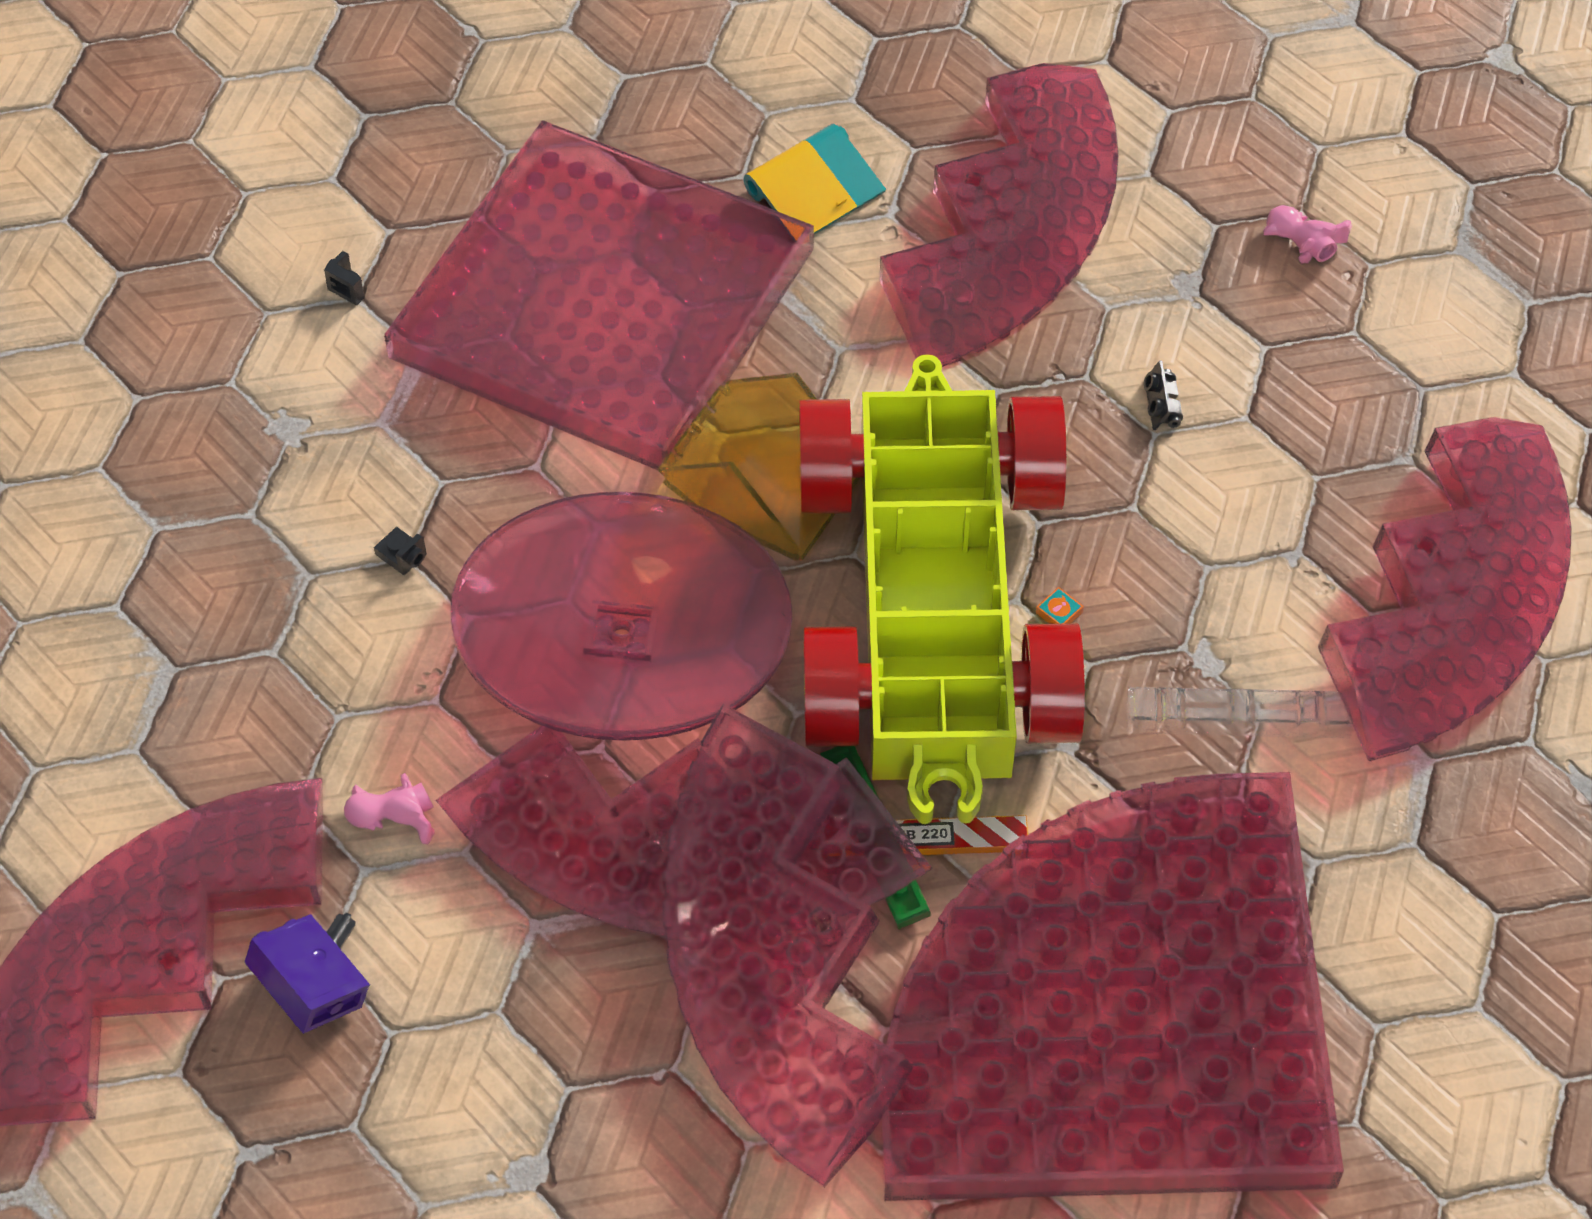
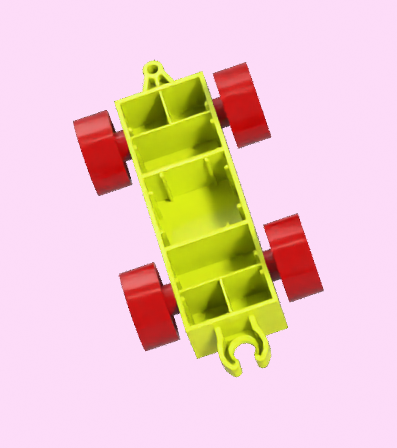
(938, 585)

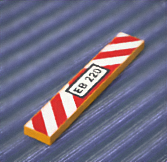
(954, 837)

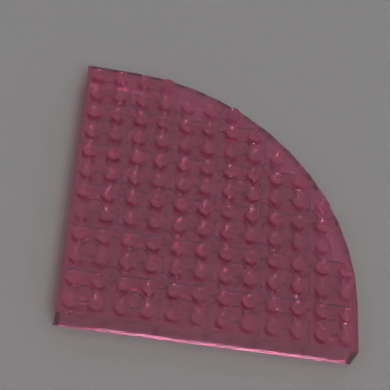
(1121, 1009)

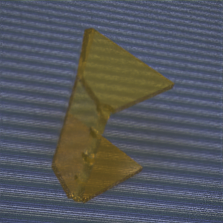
(748, 462)

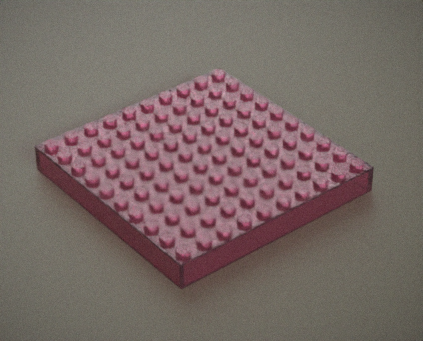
(601, 293)

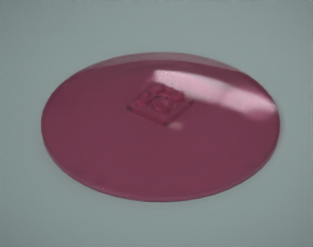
(557, 582)

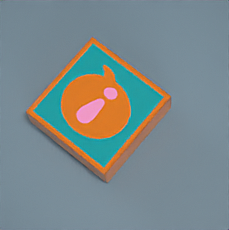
(1059, 608)

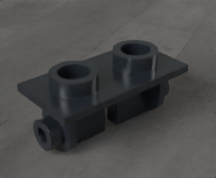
(1160, 388)

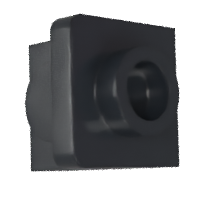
(343, 280)
(401, 550)

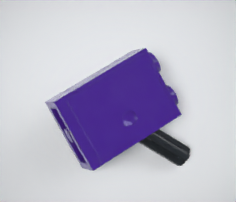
(308, 970)

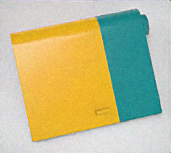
(816, 179)

